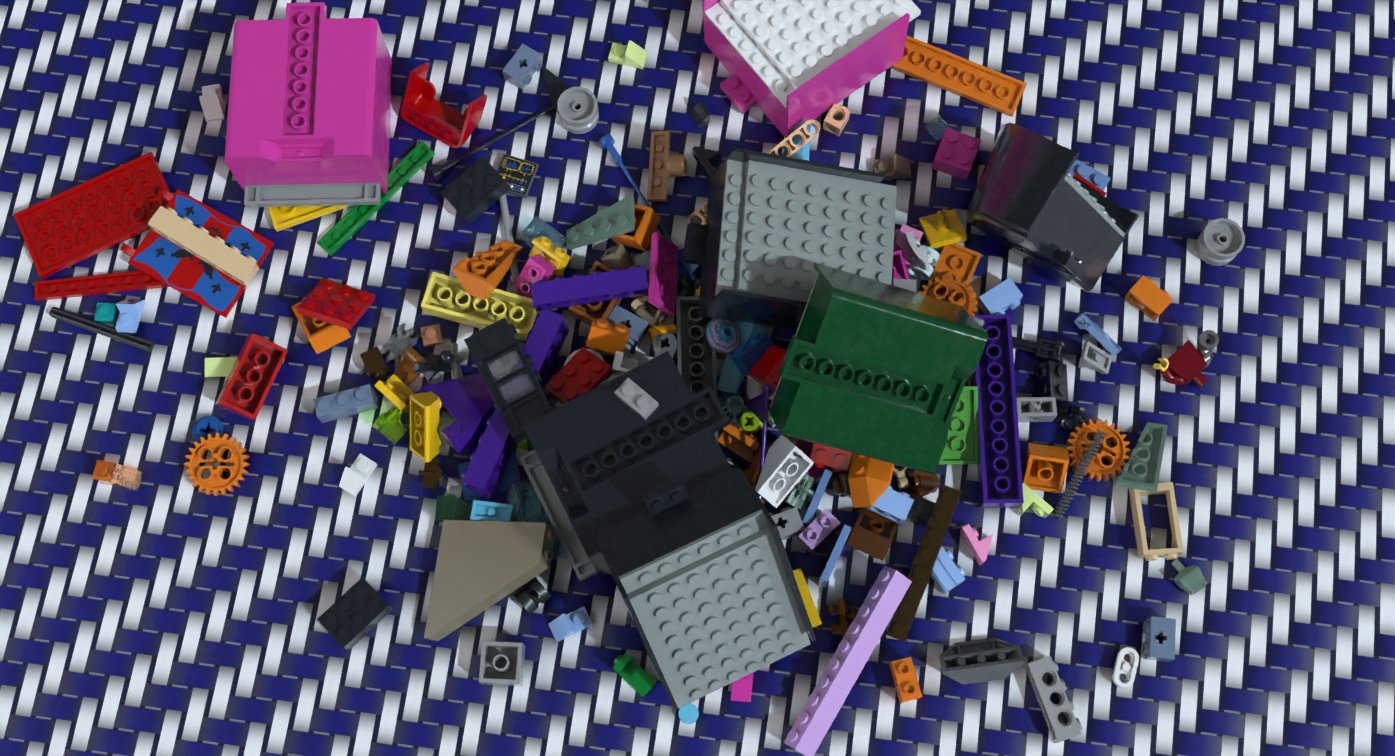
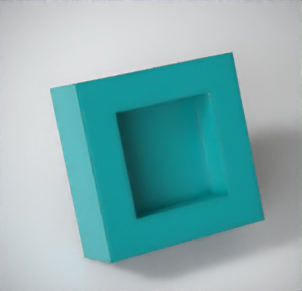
(106, 313)

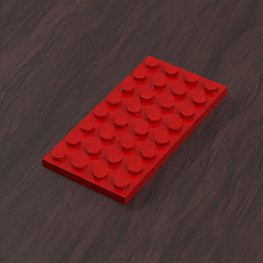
(92, 215)

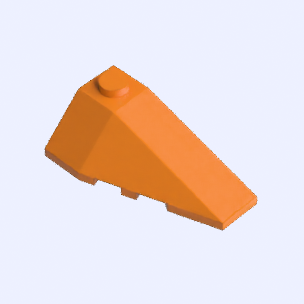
(486, 269)

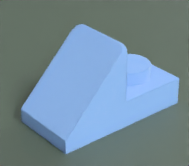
(570, 624)

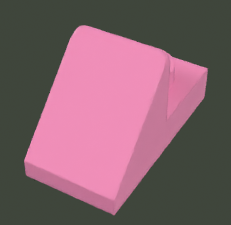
(978, 548)

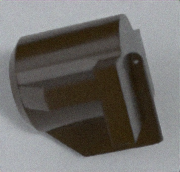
(432, 475)
(841, 485)

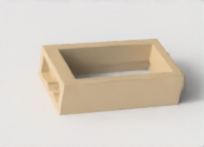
(1153, 554)

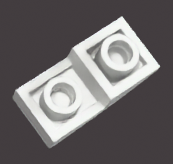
(918, 251)

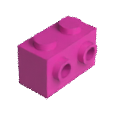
(535, 269)

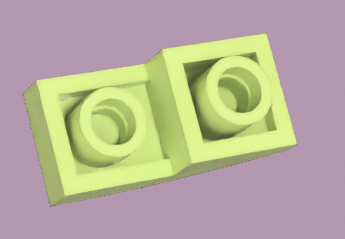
(219, 366)

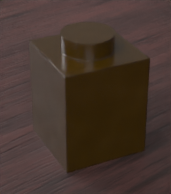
(375, 363)

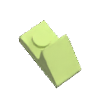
(628, 55)
(1031, 499)

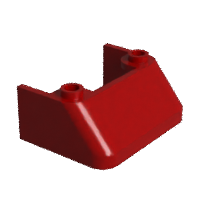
(433, 116)

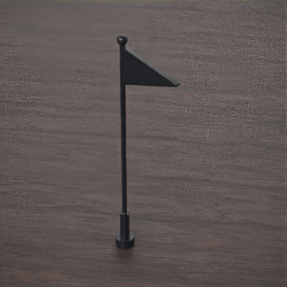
(555, 89)

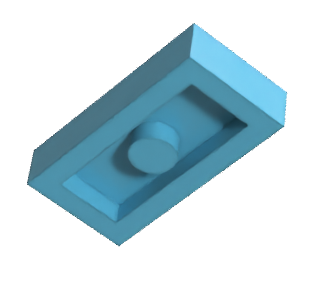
(491, 511)

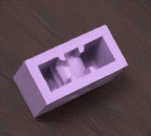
(818, 531)

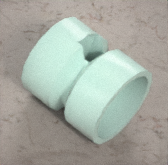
(920, 273)

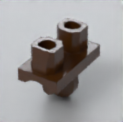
(843, 610)

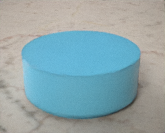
(688, 714)

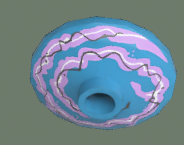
(719, 340)

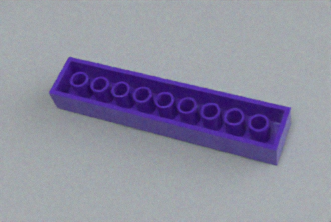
(998, 418)
(497, 443)

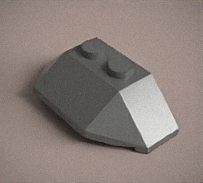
(981, 660)

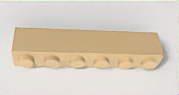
(202, 245)

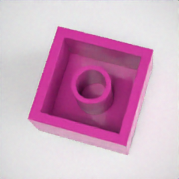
(956, 154)

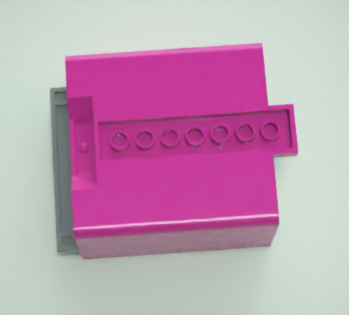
(309, 109)

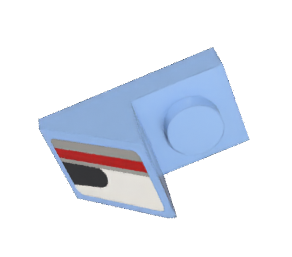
(129, 315)

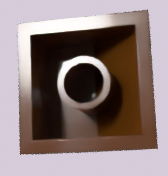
(872, 534)

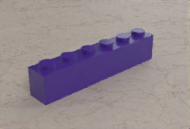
(589, 288)

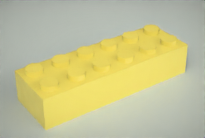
(449, 300)

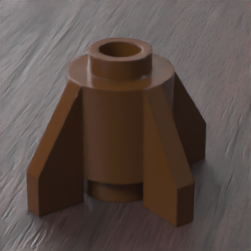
(921, 483)

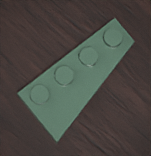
(604, 225)
(1145, 462)

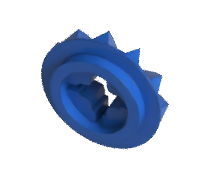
(203, 423)

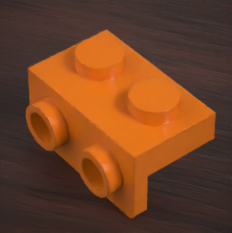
(739, 442)

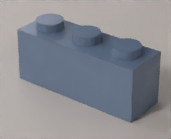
(345, 403)

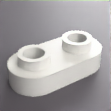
(1125, 668)

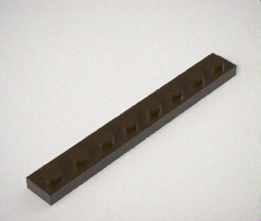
(924, 562)

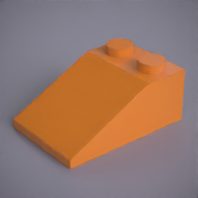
(320, 333)

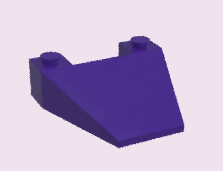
(469, 406)

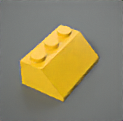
(425, 425)

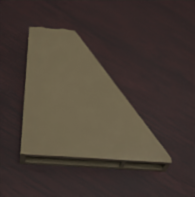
(481, 566)

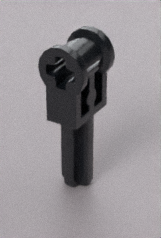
(1043, 350)

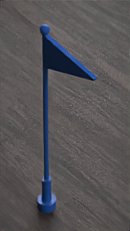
(607, 143)

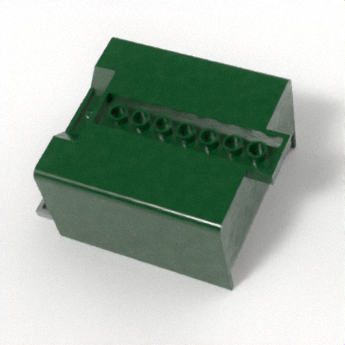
(876, 370)

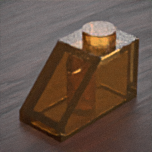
(117, 475)

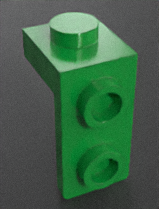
(633, 674)

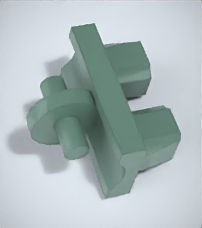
(800, 493)

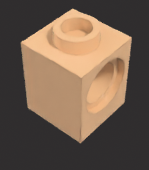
(836, 126)

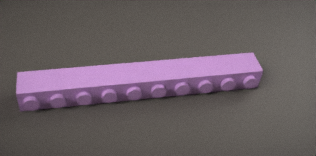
(847, 662)

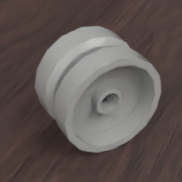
(578, 110)
(1220, 242)

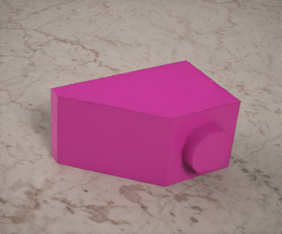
(742, 689)

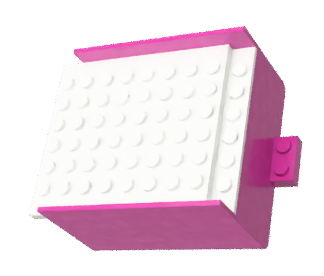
(803, 53)

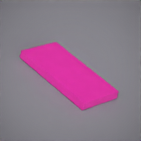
(663, 274)

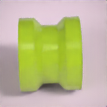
(754, 423)

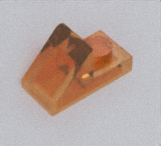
(405, 366)

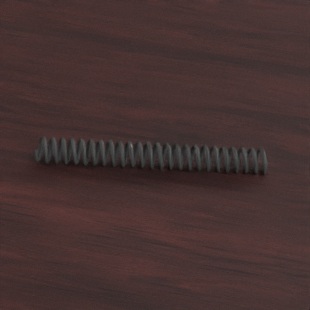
(1068, 495)

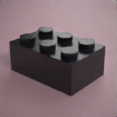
(476, 190)
(355, 614)

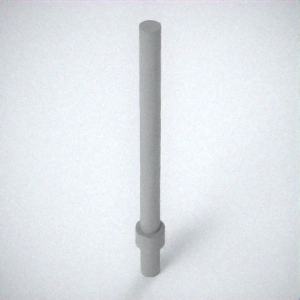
(509, 236)

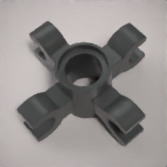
(398, 343)

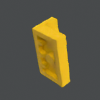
(552, 253)
(396, 392)

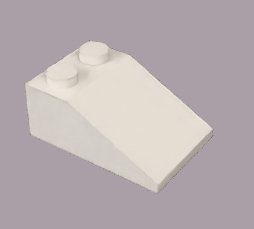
(781, 470)

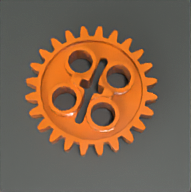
(961, 290)
(217, 447)
(1097, 468)

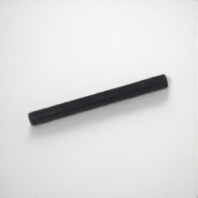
(102, 329)

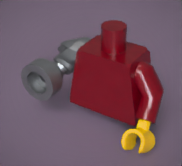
(1188, 361)

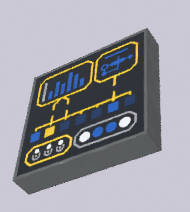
(518, 174)

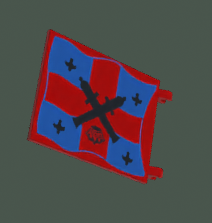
(189, 273)

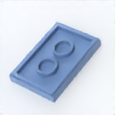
(834, 556)

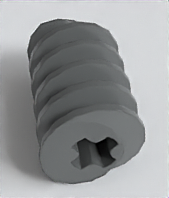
(663, 343)

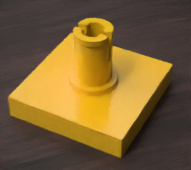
(942, 228)

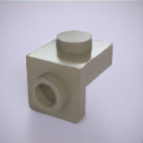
(651, 315)

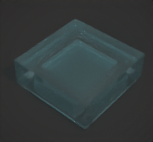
(937, 127)

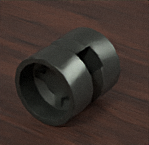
(527, 600)

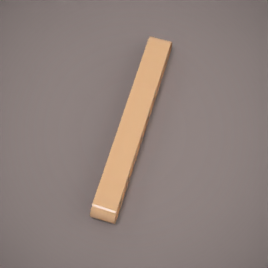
(787, 144)

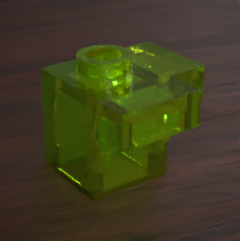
(390, 425)

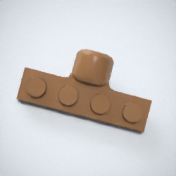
(663, 166)

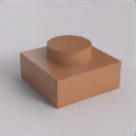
(432, 335)

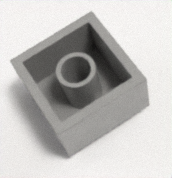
(502, 663)

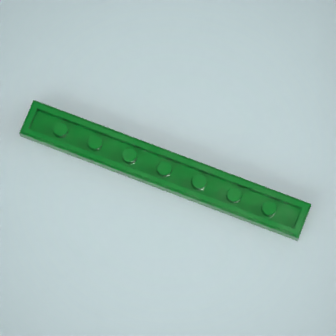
(362, 213)

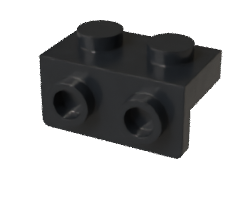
(1052, 380)

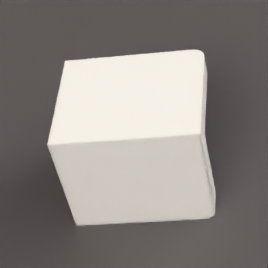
(623, 364)

